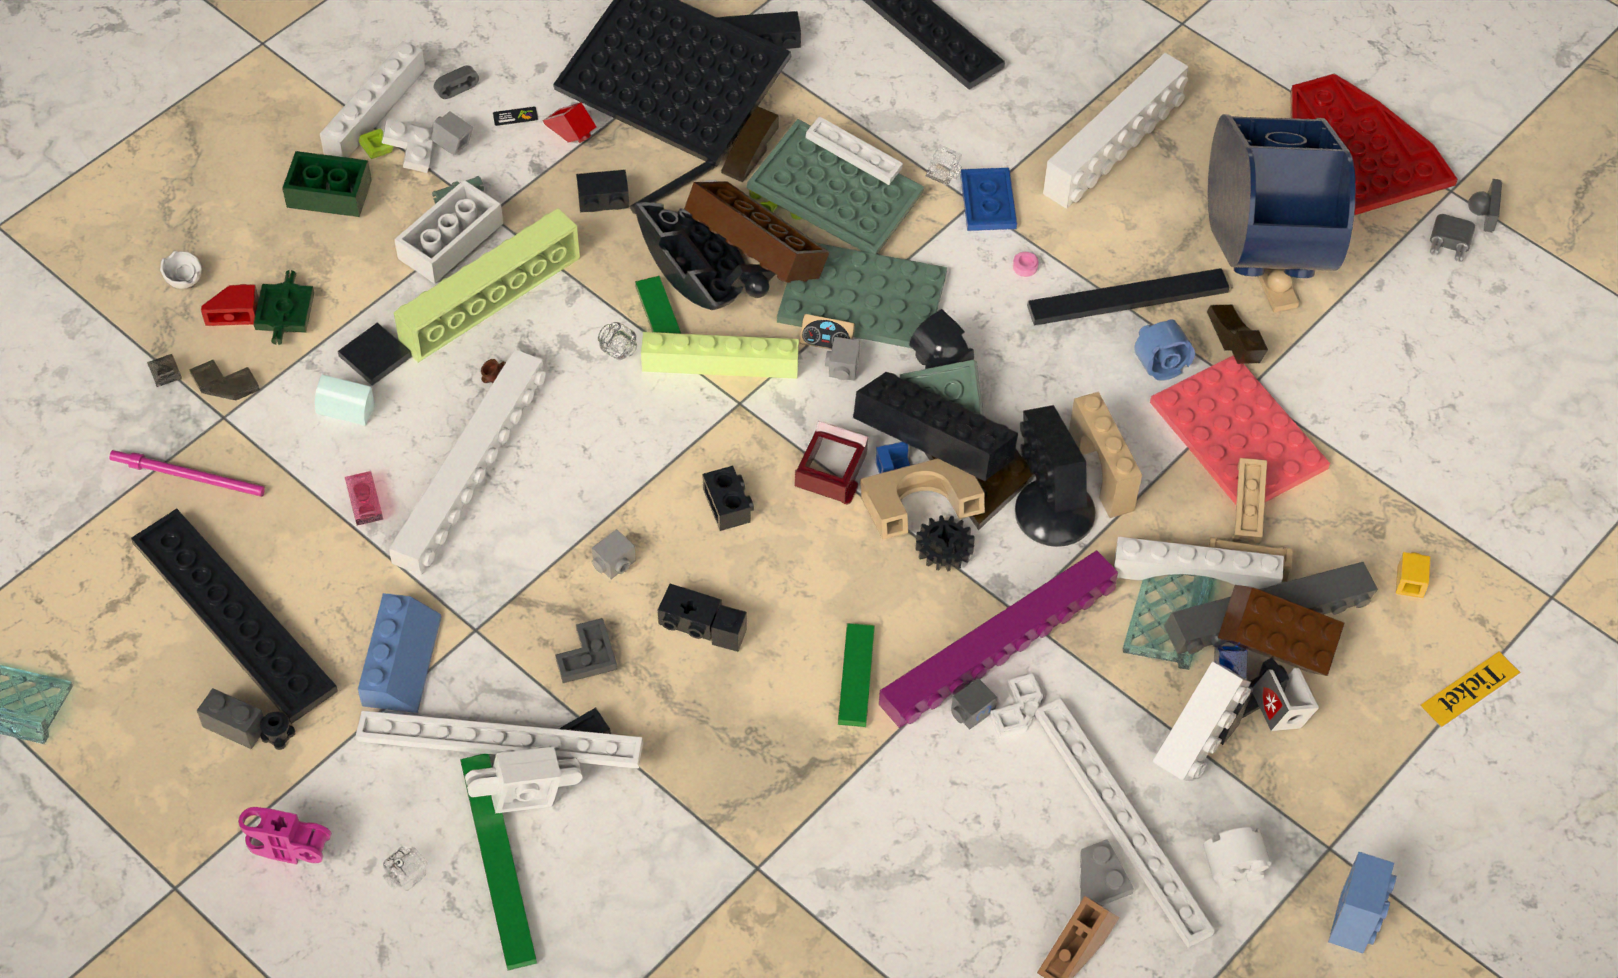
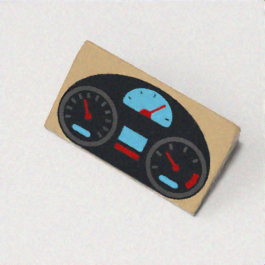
(821, 331)

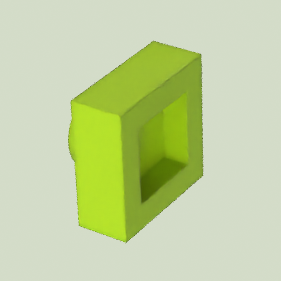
(373, 145)

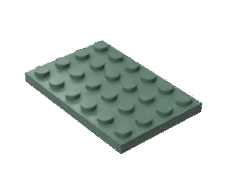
(833, 191)
(875, 292)

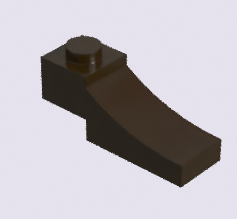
(1235, 336)

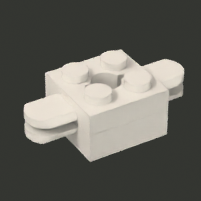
(523, 779)

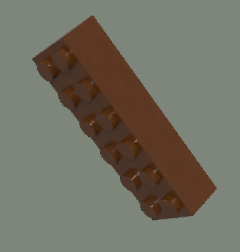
(756, 231)

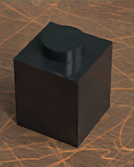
(729, 628)

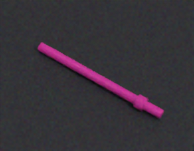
(138, 461)

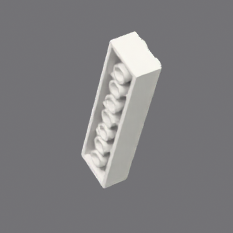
(1115, 131)

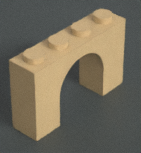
(1096, 431)
(885, 491)

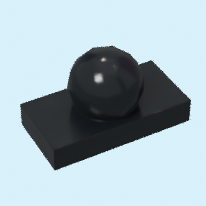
(752, 277)

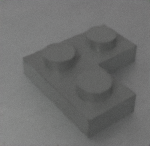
(593, 656)

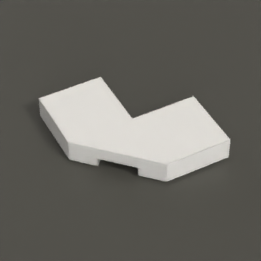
(1018, 716)

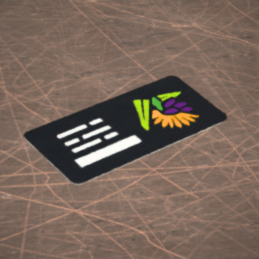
(515, 116)

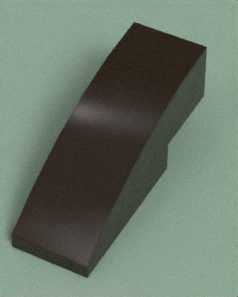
(751, 144)

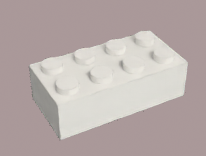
(449, 231)
(1202, 722)

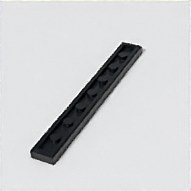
(1127, 296)

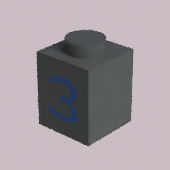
(973, 703)

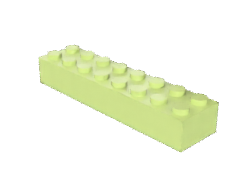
(487, 284)

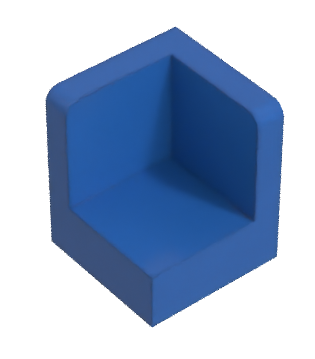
(892, 457)

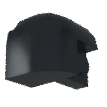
(940, 342)

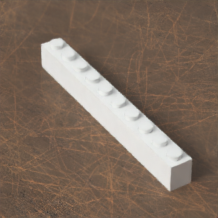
(467, 463)

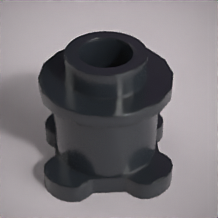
(276, 729)

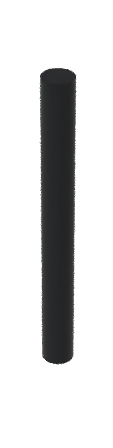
(675, 184)

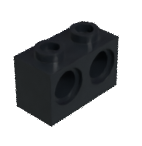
(723, 499)

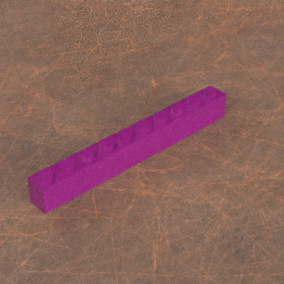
(997, 639)

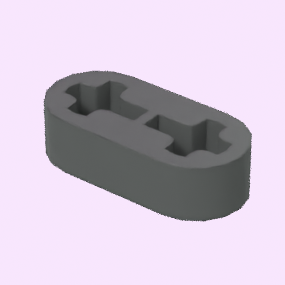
(456, 82)

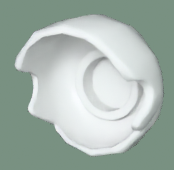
(181, 269)

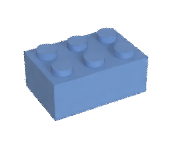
(1363, 903)

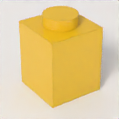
(1413, 574)

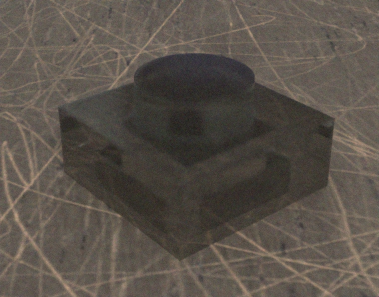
(164, 370)

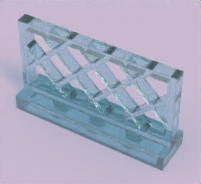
(1198, 595)
(21, 722)

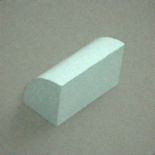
(344, 400)

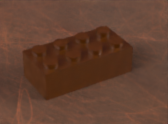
(1281, 630)

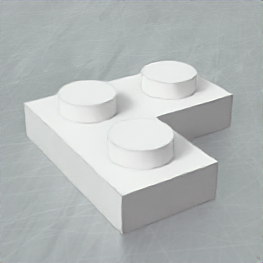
(412, 138)

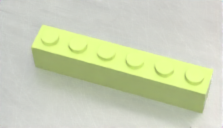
(720, 355)

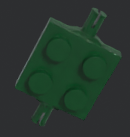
(284, 307)

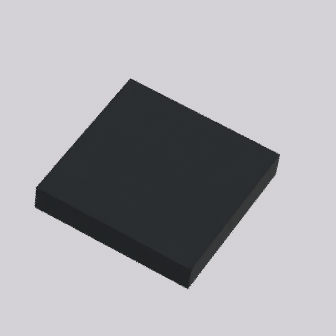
(374, 353)

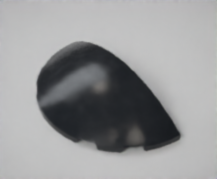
(690, 255)

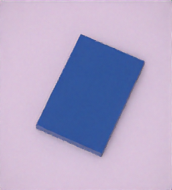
(988, 199)

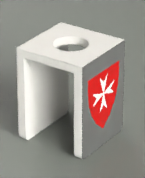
(1281, 706)

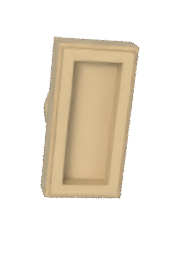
(1278, 290)

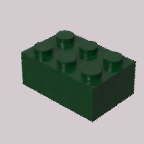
(327, 184)

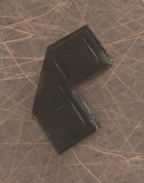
(232, 387)

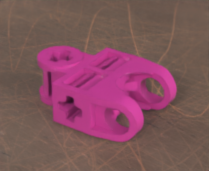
(284, 838)

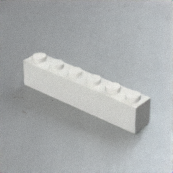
(373, 100)

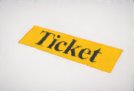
(1470, 689)

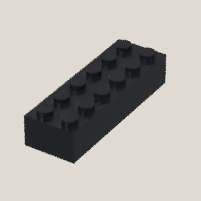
(935, 425)

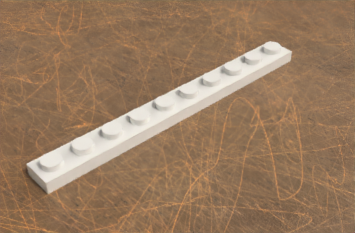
(496, 738)
(1125, 823)

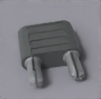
(1452, 234)

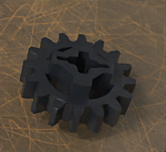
(945, 543)

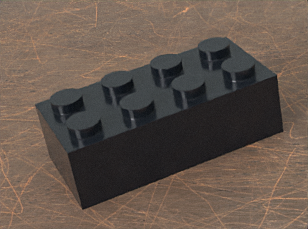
(1054, 458)

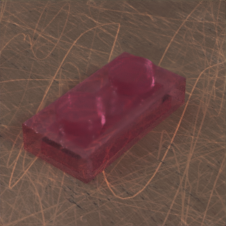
(363, 498)

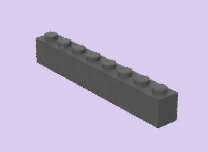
(1322, 592)

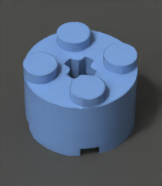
(1164, 349)

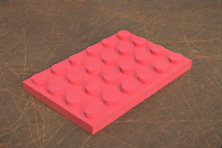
(1232, 416)

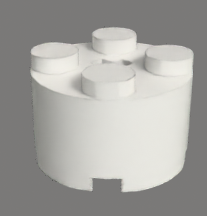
(1237, 856)

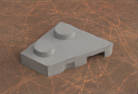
(1102, 874)

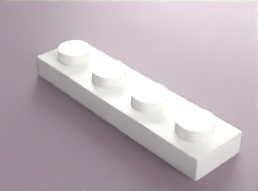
(854, 150)

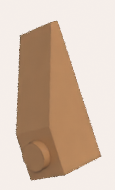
(1079, 940)

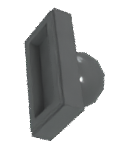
(1487, 204)

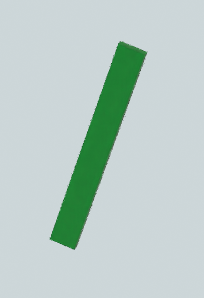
(500, 874)

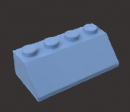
(399, 654)

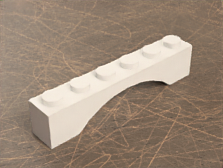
(1147, 558)

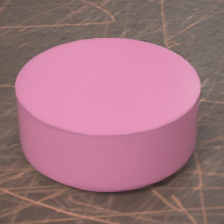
(1025, 264)

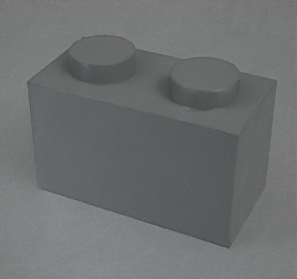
(231, 718)

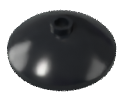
(1049, 527)

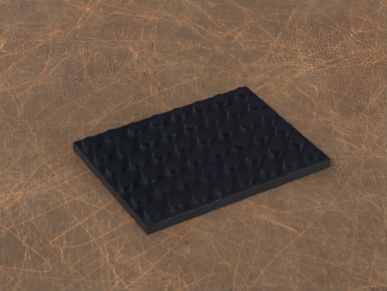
(673, 73)

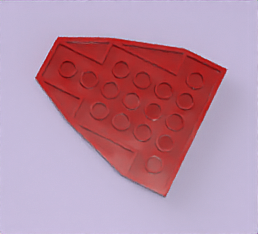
(1387, 153)

